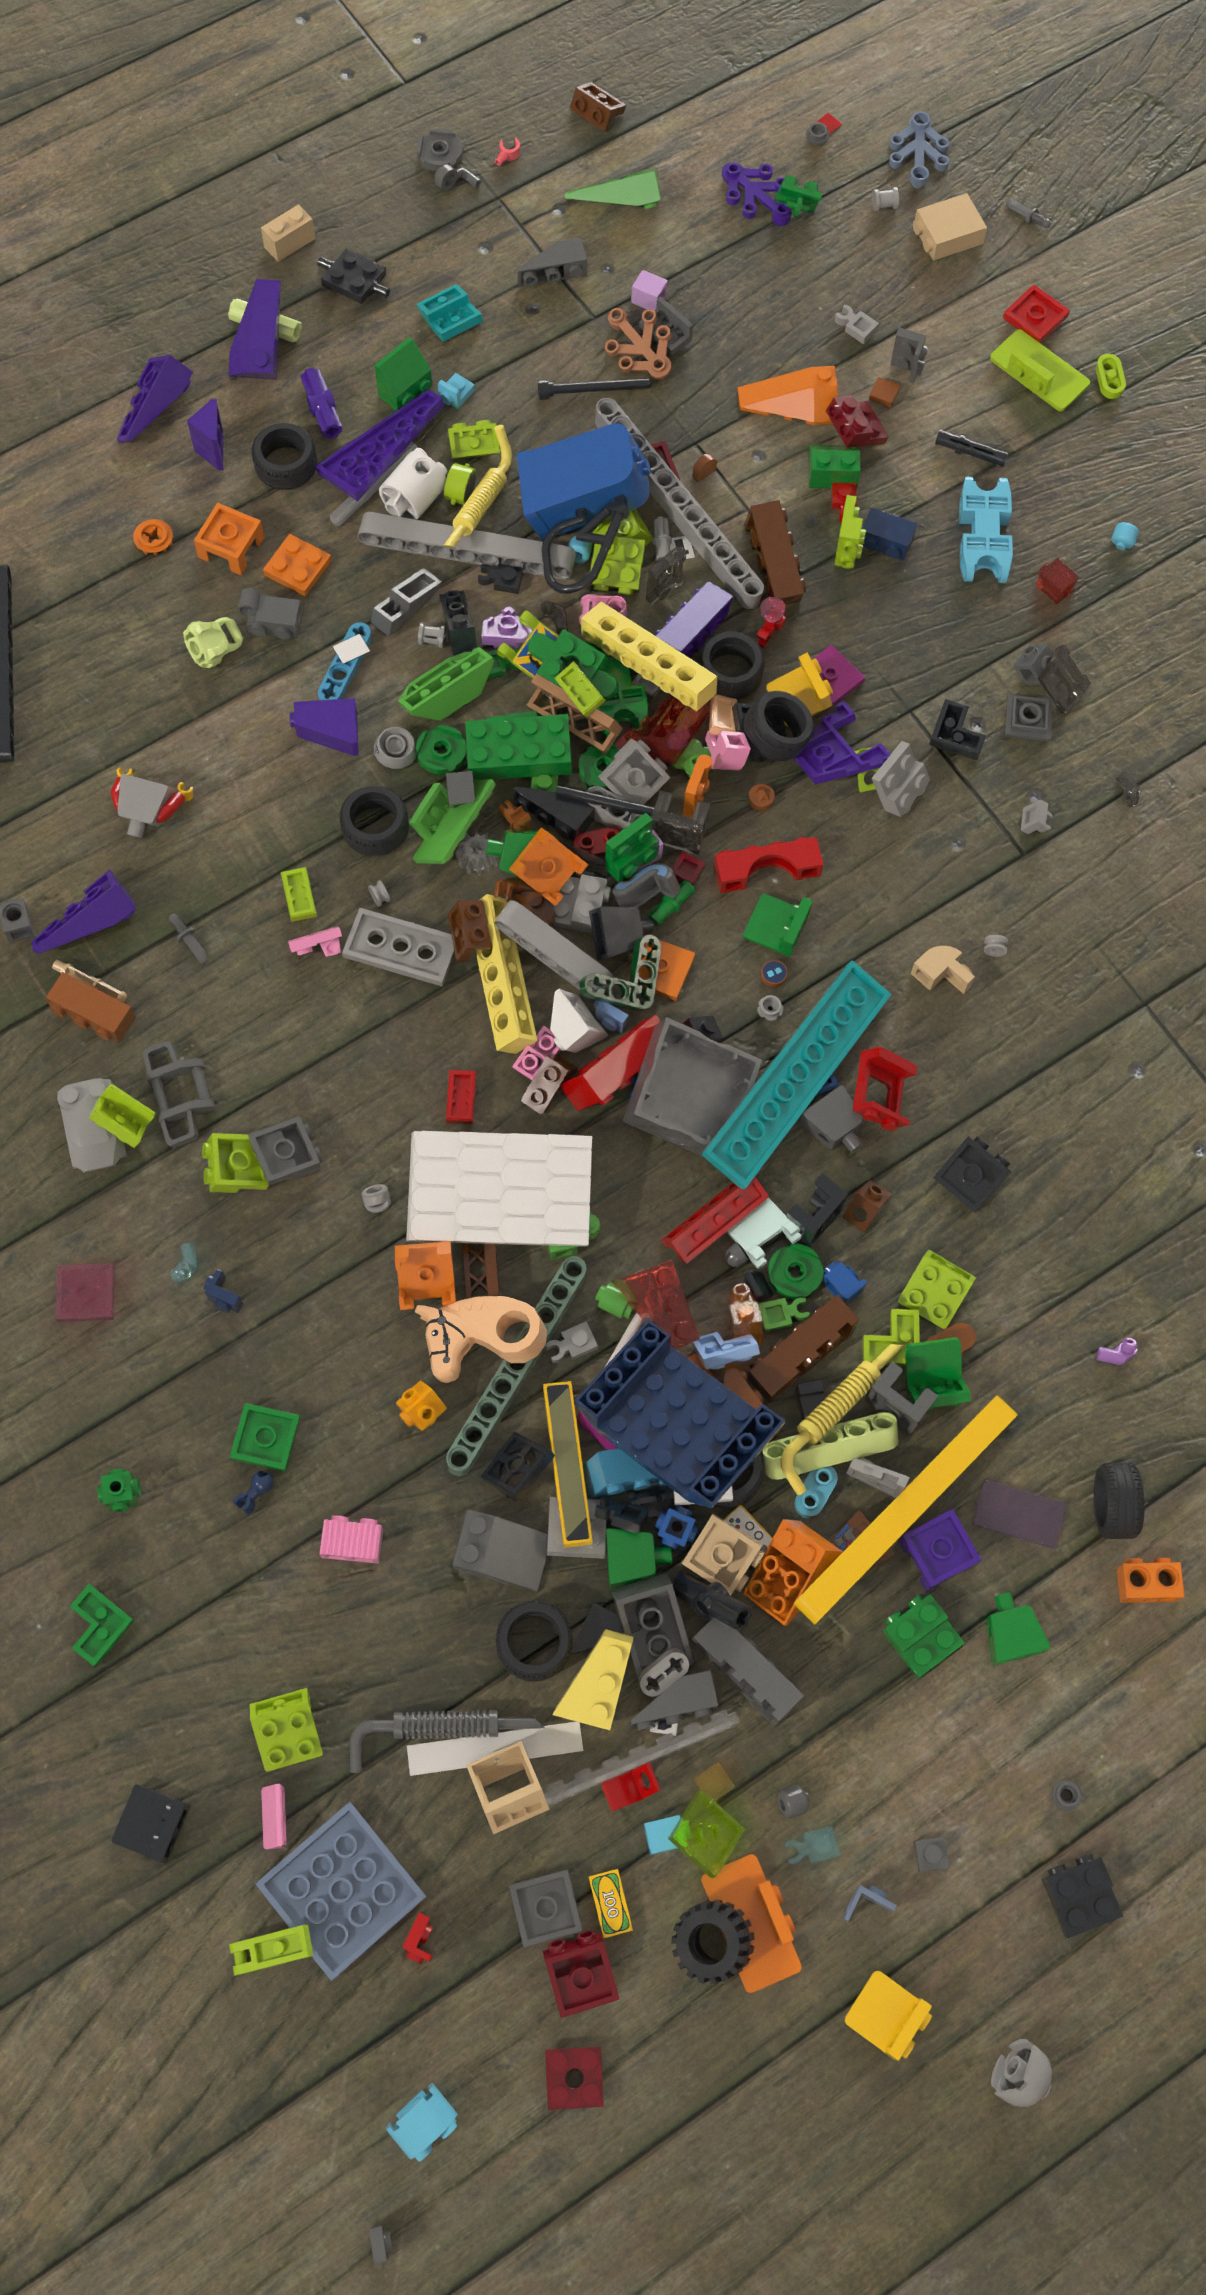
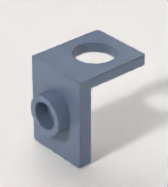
(873, 1894)

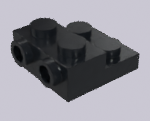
(973, 1173)
(1082, 1895)

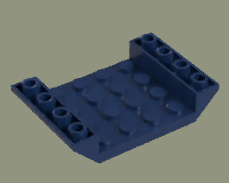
(676, 1418)

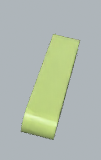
(840, 1444)

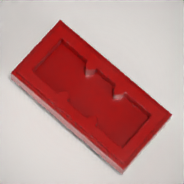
(461, 1097)

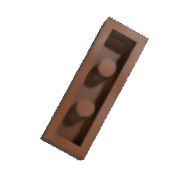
(90, 1008)

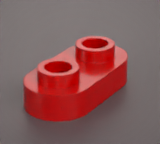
(597, 839)

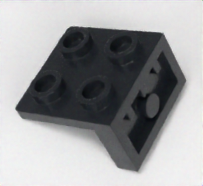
(150, 1824)

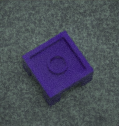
(940, 1549)

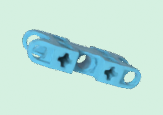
(985, 545)

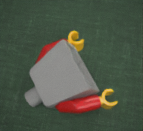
(145, 801)

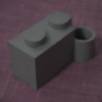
(270, 614)

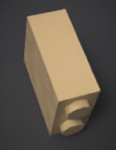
(949, 226)

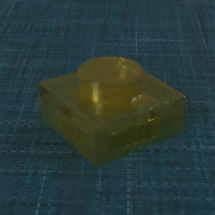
(714, 1782)

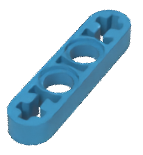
(349, 667)

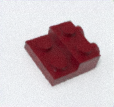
(856, 422)
(580, 1973)

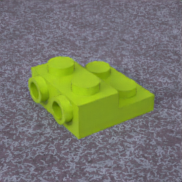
(851, 535)
(621, 567)
(231, 1164)

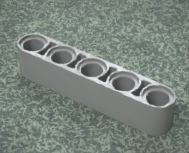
(547, 944)

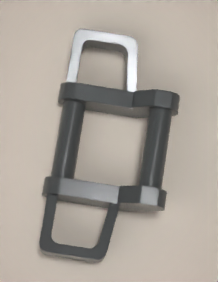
(188, 1109)

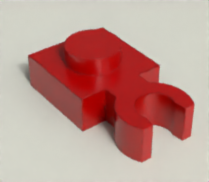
(769, 630)

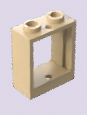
(516, 1805)

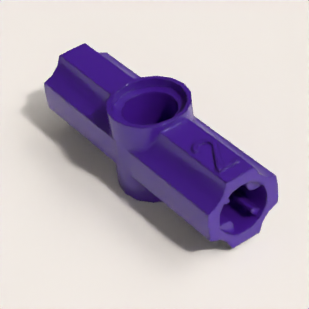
(321, 403)

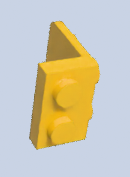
(805, 685)
(888, 2016)

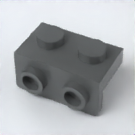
(679, 326)

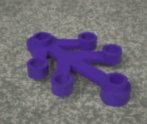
(735, 174)

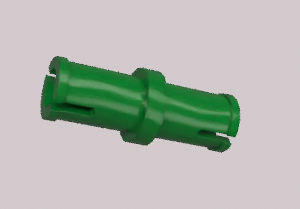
(671, 905)

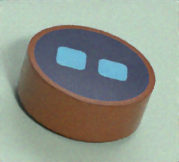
(773, 973)

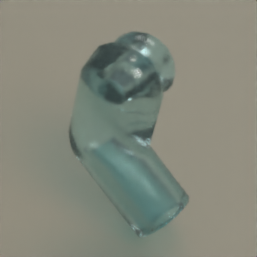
(187, 1266)

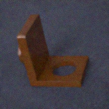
(871, 1199)

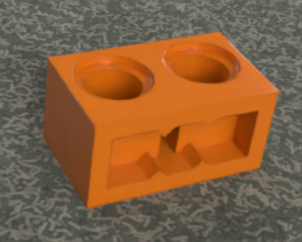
(1151, 1588)

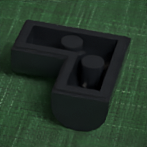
(950, 734)

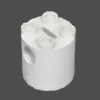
(413, 485)

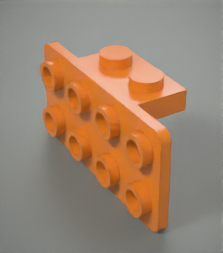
(747, 1888)

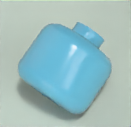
(1125, 535)
(582, 549)

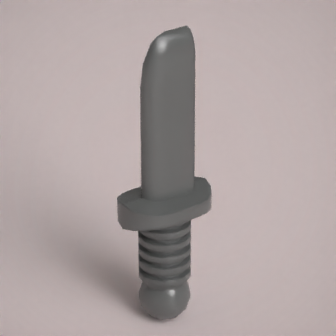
(1031, 215)
(186, 935)

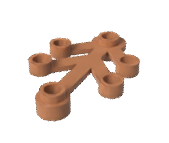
(641, 346)

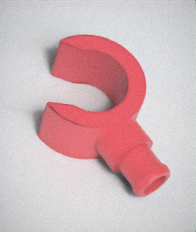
(506, 154)

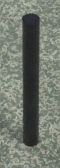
(604, 800)

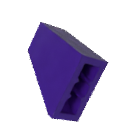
(328, 723)

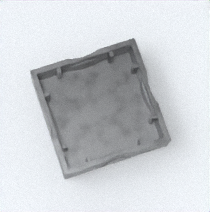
(688, 1086)

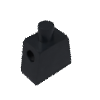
(617, 929)

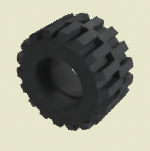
(691, 1952)

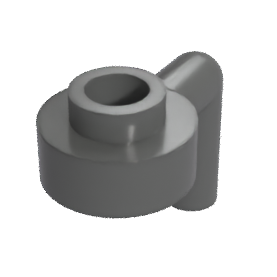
(447, 176)

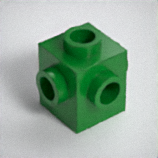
(125, 1497)

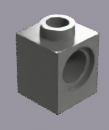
(21, 928)

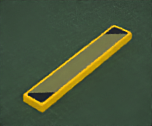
(567, 1465)

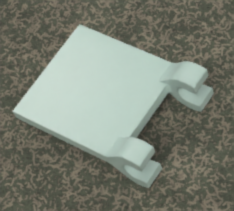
(760, 1227)

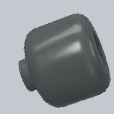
(793, 1801)

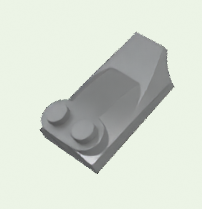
(88, 1143)

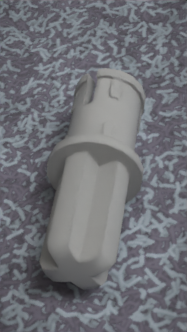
(662, 539)

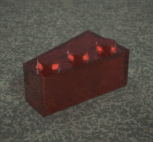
(669, 729)
(660, 1298)

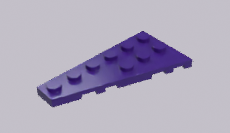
(370, 455)

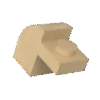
(942, 963)

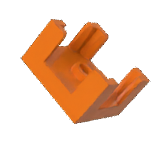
(228, 536)
(547, 865)
(425, 1273)

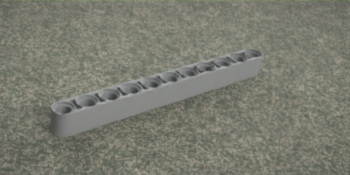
(689, 510)

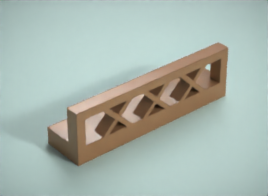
(556, 693)

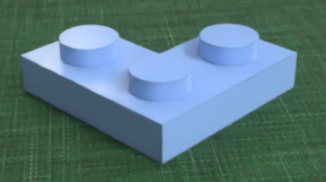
(716, 1353)

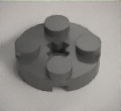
(439, 138)

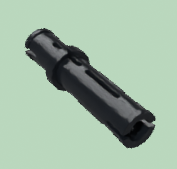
(971, 448)

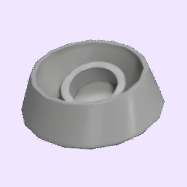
(395, 748)

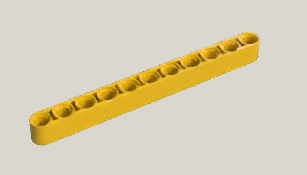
(904, 1510)

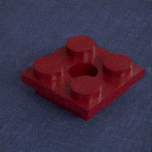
(563, 2096)

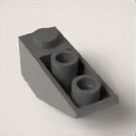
(558, 262)
(685, 1697)

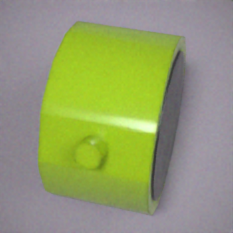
(459, 483)

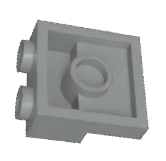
(634, 773)
(900, 780)
(577, 901)

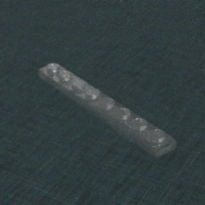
(640, 1755)

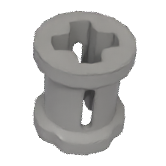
(885, 198)
(431, 635)

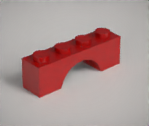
(797, 857)

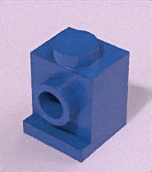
(843, 1282)

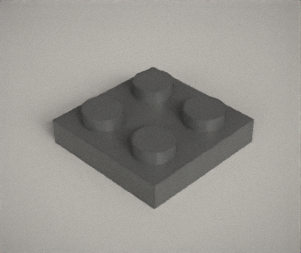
(545, 1908)

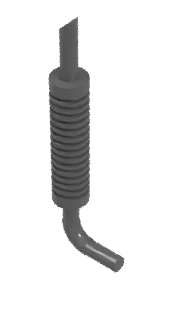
(436, 1725)

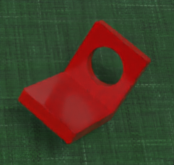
(630, 1787)

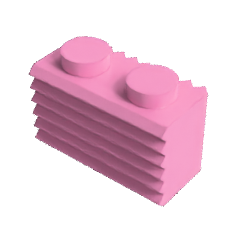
(351, 1540)

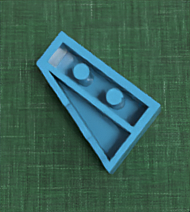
(613, 1473)

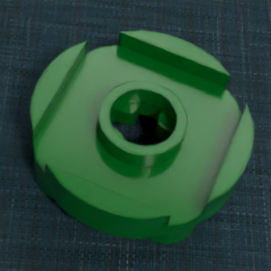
(436, 738)
(591, 761)
(809, 1266)

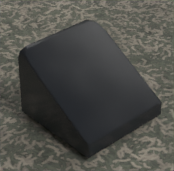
(758, 1285)

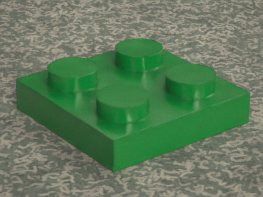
(265, 1437)

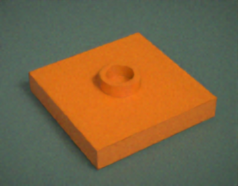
(672, 970)

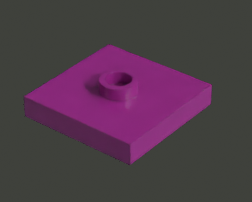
(839, 673)

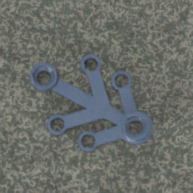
(920, 126)

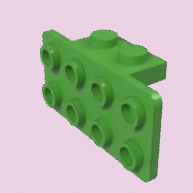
(445, 826)

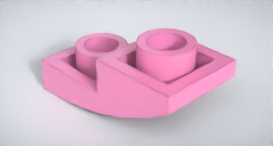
(535, 1054)

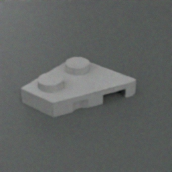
(878, 1477)

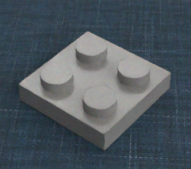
(555, 1542)

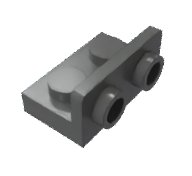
(909, 352)

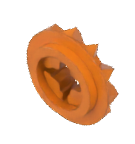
(149, 529)

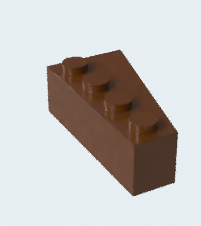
(775, 551)
(803, 1348)

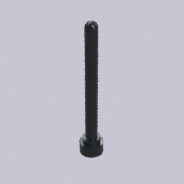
(548, 389)

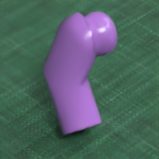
(1120, 1354)

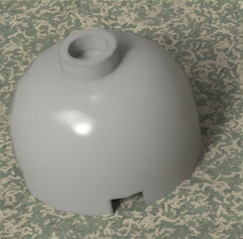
(1023, 2075)

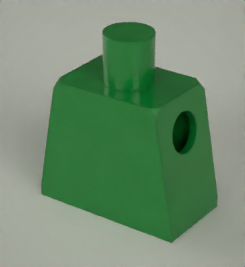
(510, 848)
(633, 1557)
(1014, 1632)

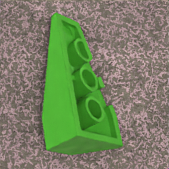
(634, 189)

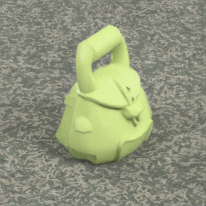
(208, 641)

